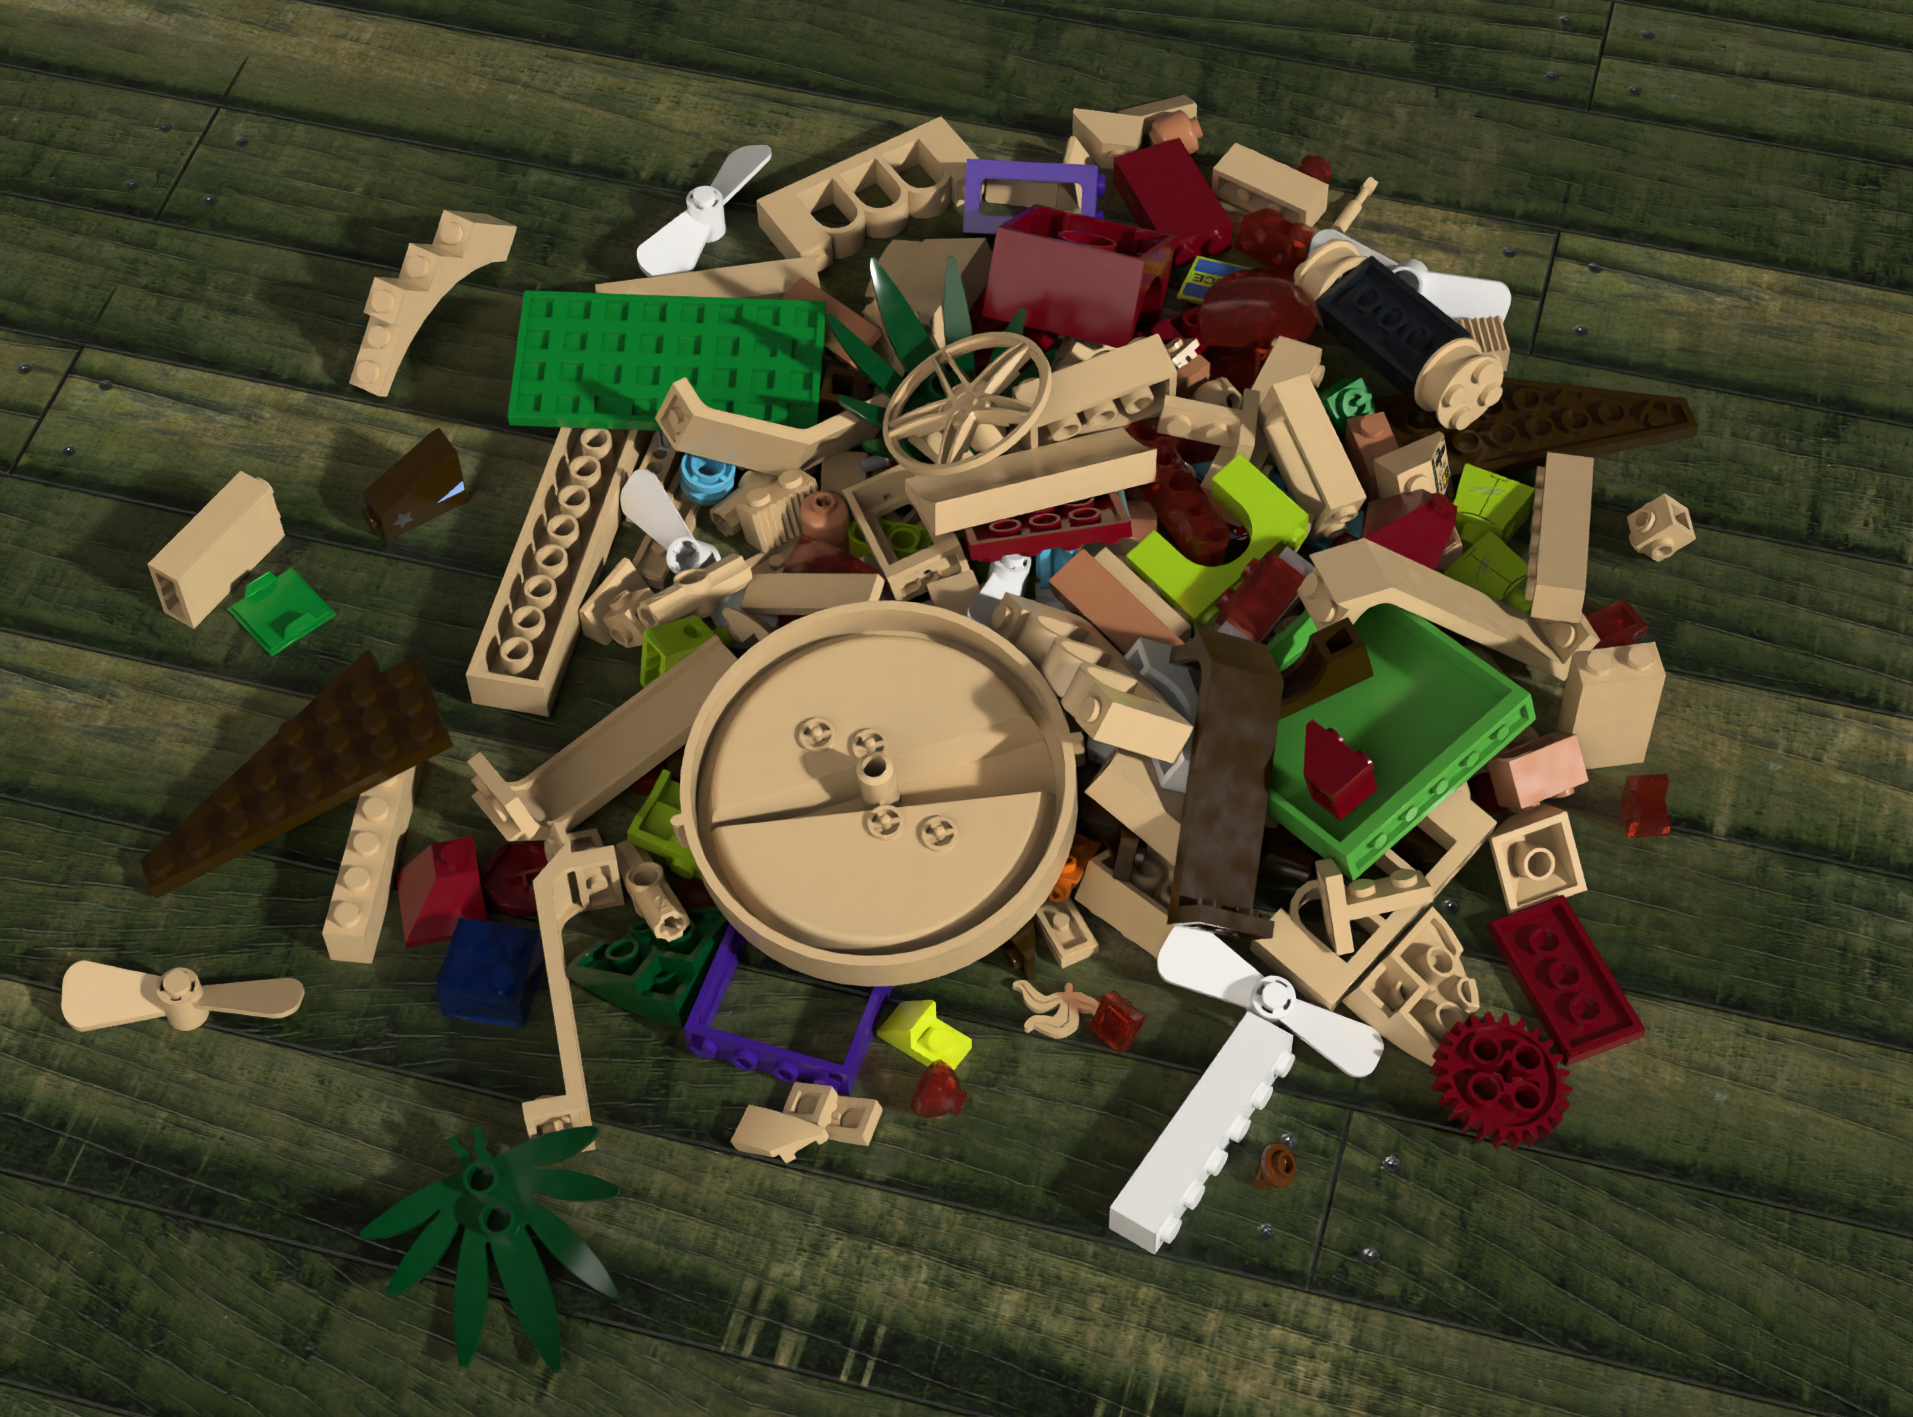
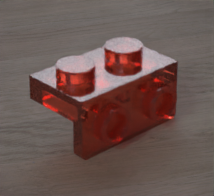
(1274, 240)
(1262, 596)

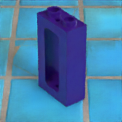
(979, 169)

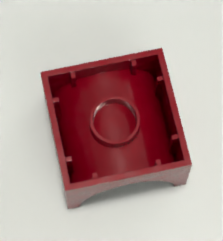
(1078, 274)

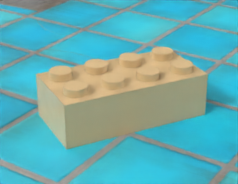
(1101, 392)

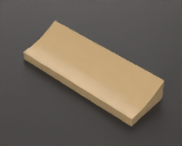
(1033, 480)

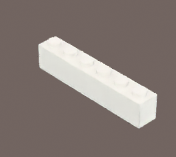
(1201, 1133)

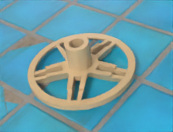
(972, 410)

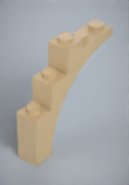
(428, 272)

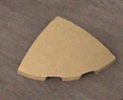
(1417, 989)

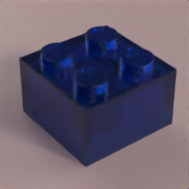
(491, 973)

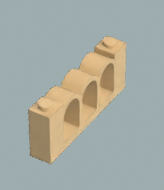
(796, 233)
(1092, 679)
(1314, 967)

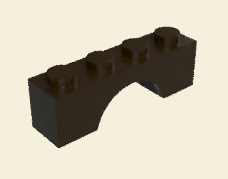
(1328, 665)

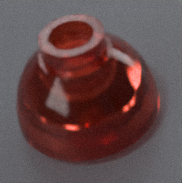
(938, 1092)

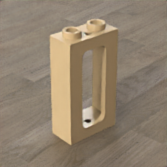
(1310, 456)
(907, 575)

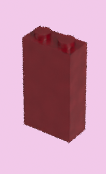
(1173, 198)

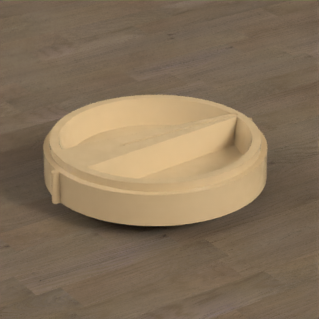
(880, 793)

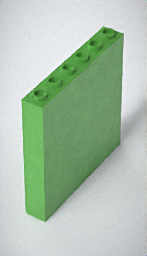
(1421, 720)

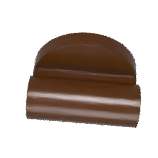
(1275, 1167)

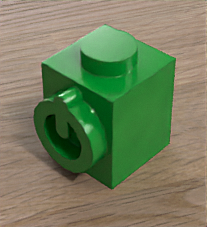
(1347, 400)

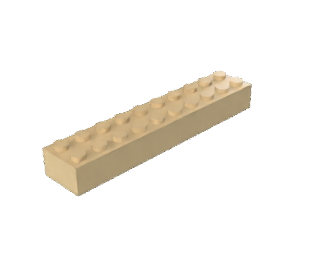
(554, 569)

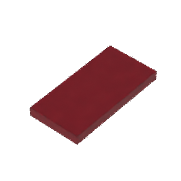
(1565, 980)

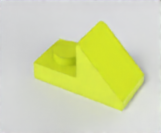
(922, 1035)

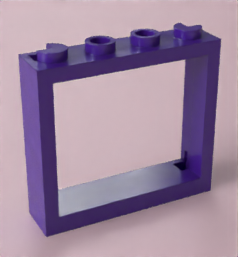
(752, 1054)

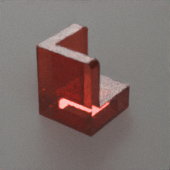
(1645, 806)

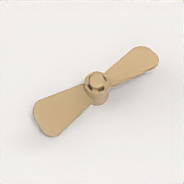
(112, 996)

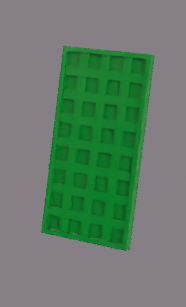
(616, 356)

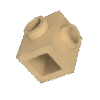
(1660, 528)
(624, 619)

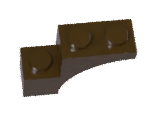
(1123, 844)

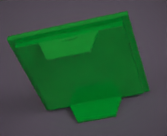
(280, 610)

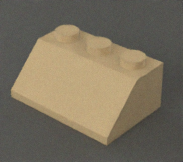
(1135, 907)

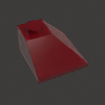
(1411, 525)
(439, 889)

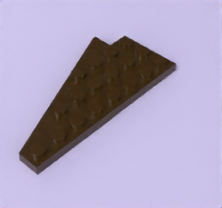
(1544, 419)
(335, 748)

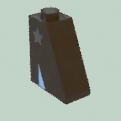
(416, 488)

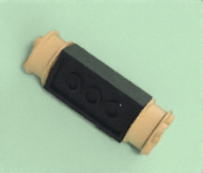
(1400, 334)

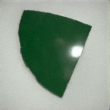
(649, 972)

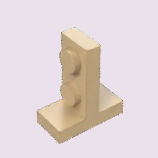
(1212, 422)
(1364, 899)

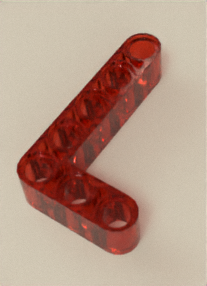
(1179, 497)

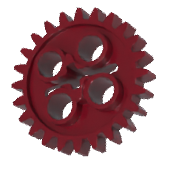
(1500, 1080)

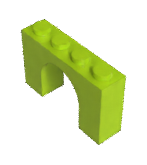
(1263, 510)

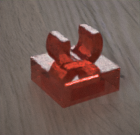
(1117, 1021)

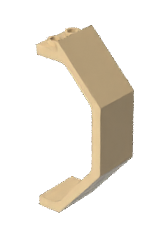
(764, 444)

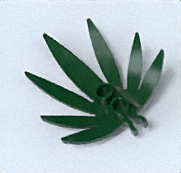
(913, 347)
(496, 1208)

